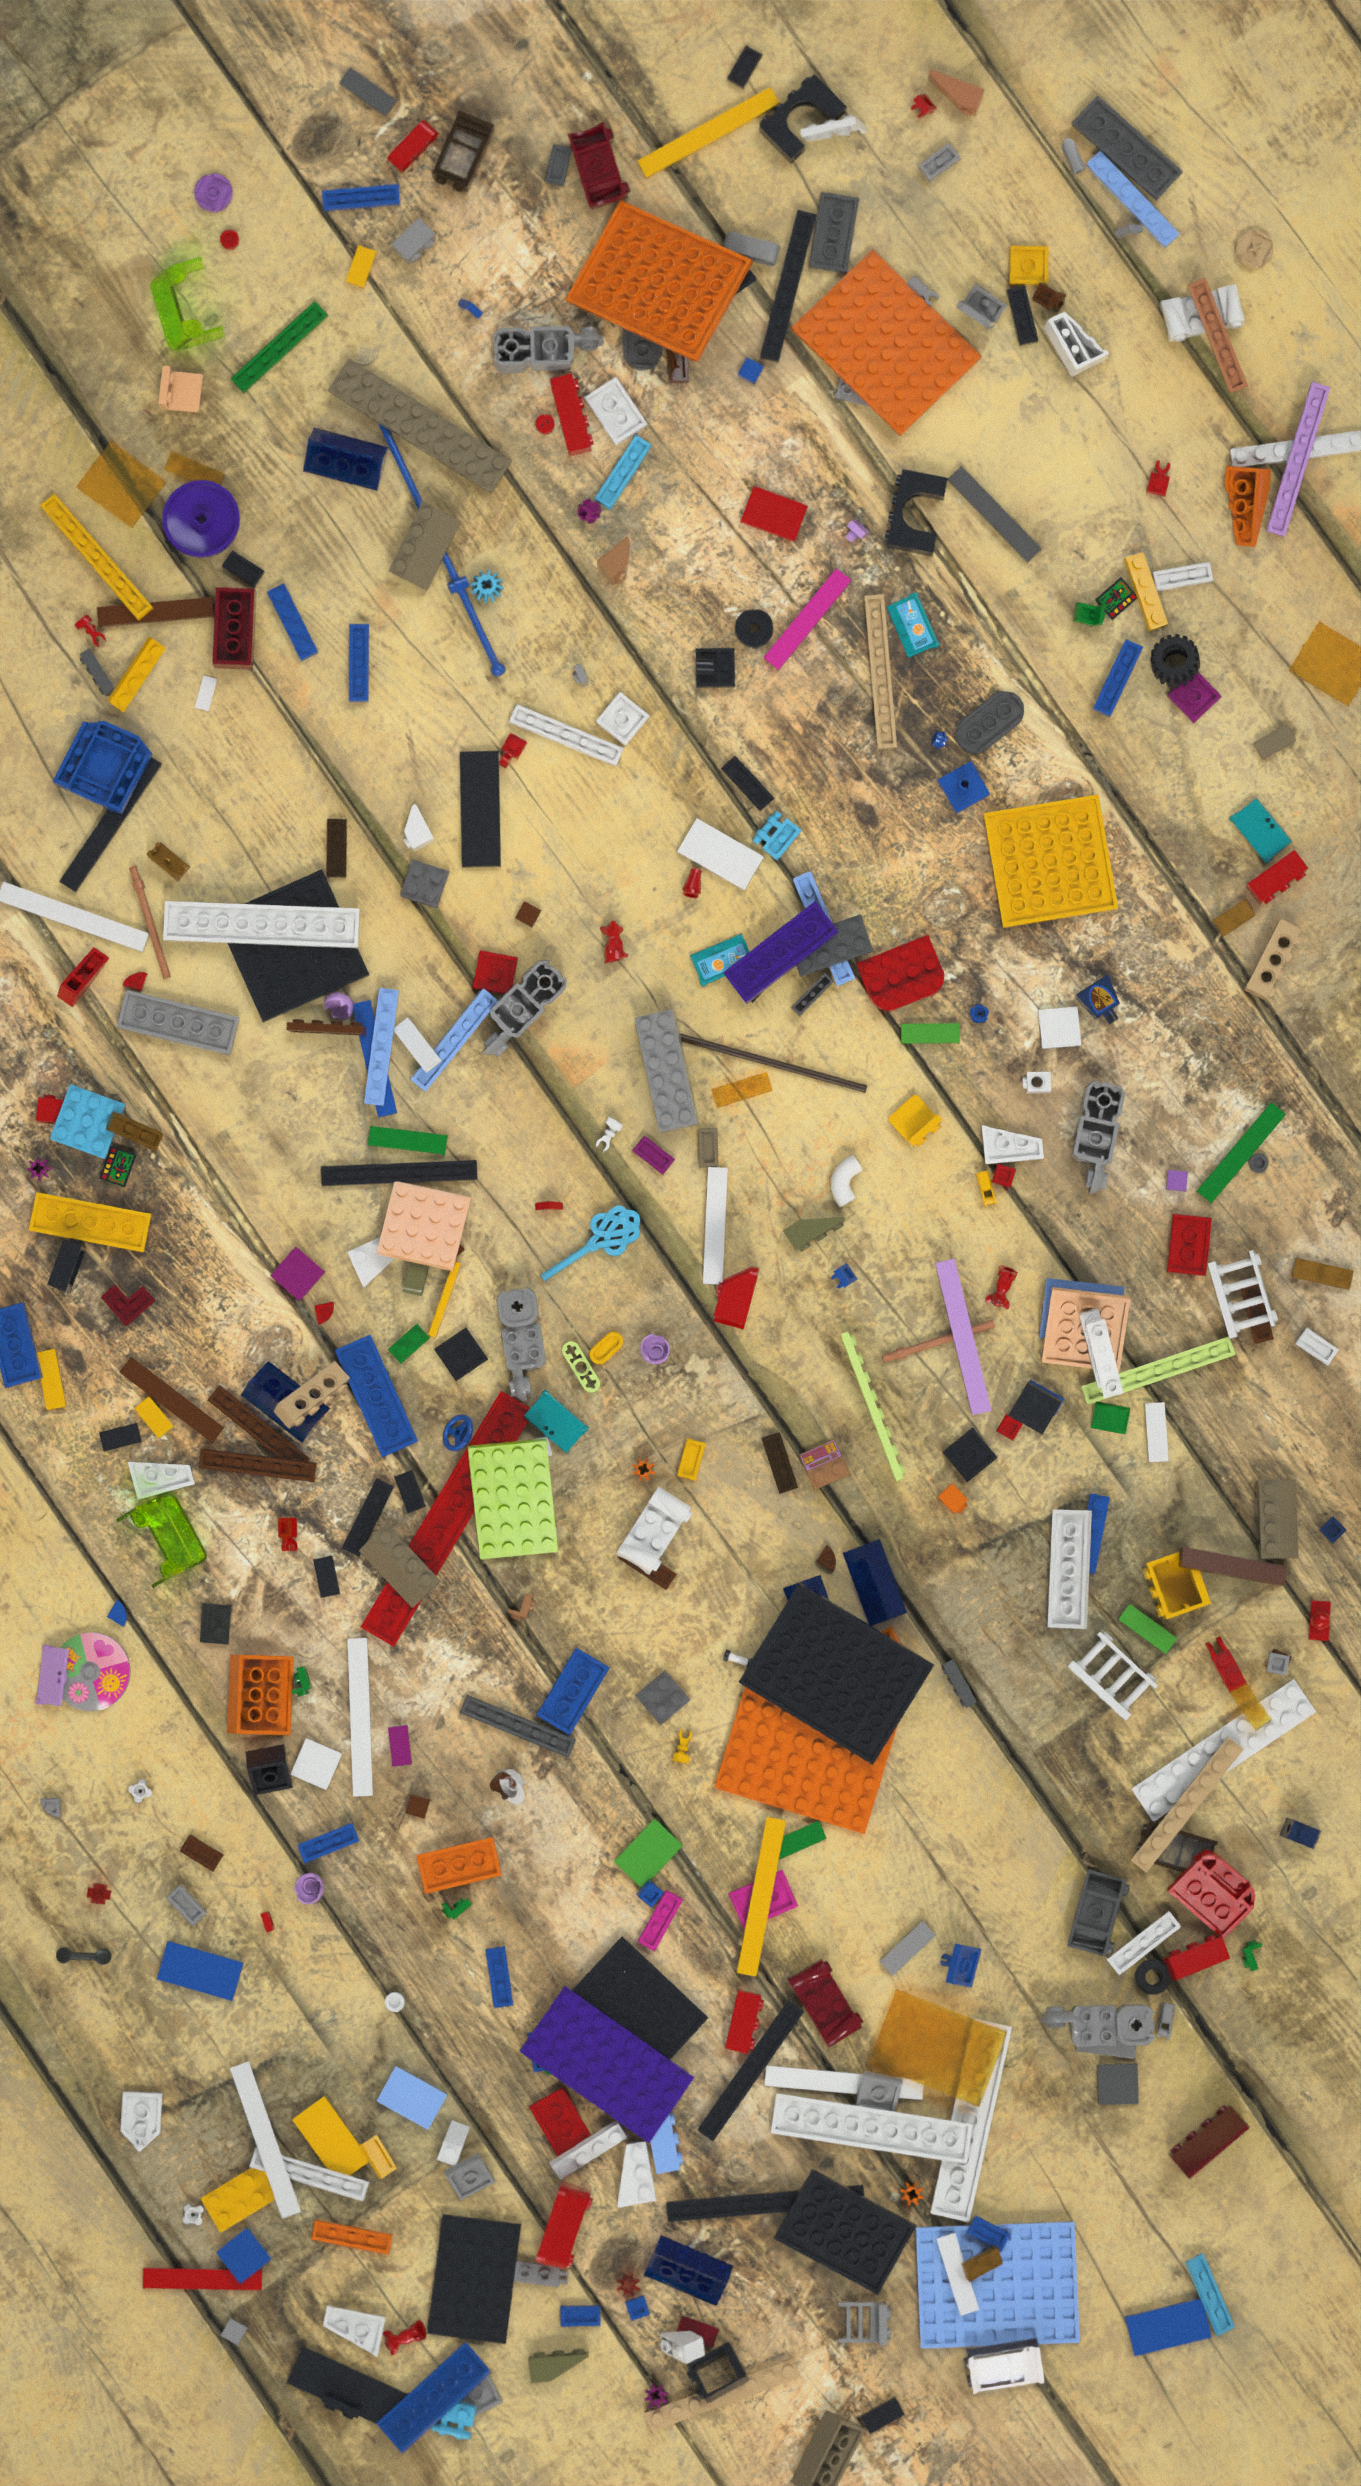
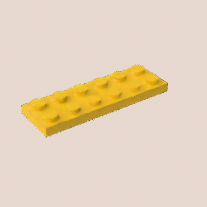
(90, 1222)

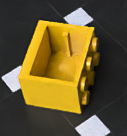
(1175, 1587)

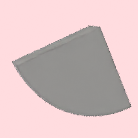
(1136, 229)
(52, 1806)

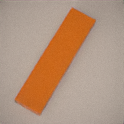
(352, 2236)

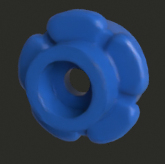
(939, 739)
(984, 1012)

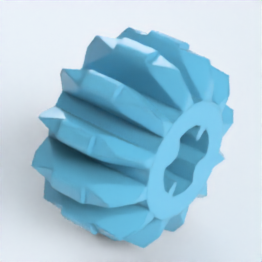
(486, 579)

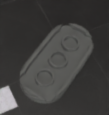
(640, 352)
(989, 722)

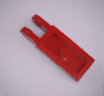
(1226, 1666)

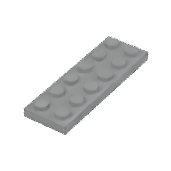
(178, 1022)

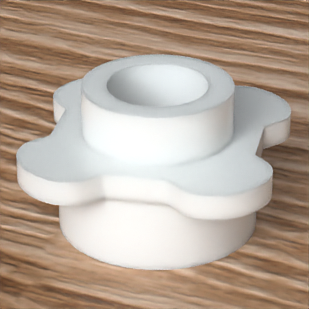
(145, 1791)
(191, 2209)

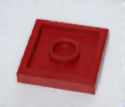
(495, 972)

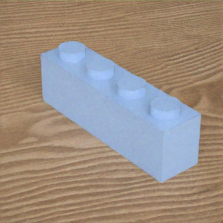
(664, 2147)

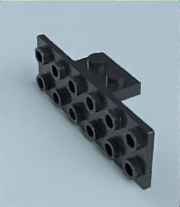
(343, 2387)

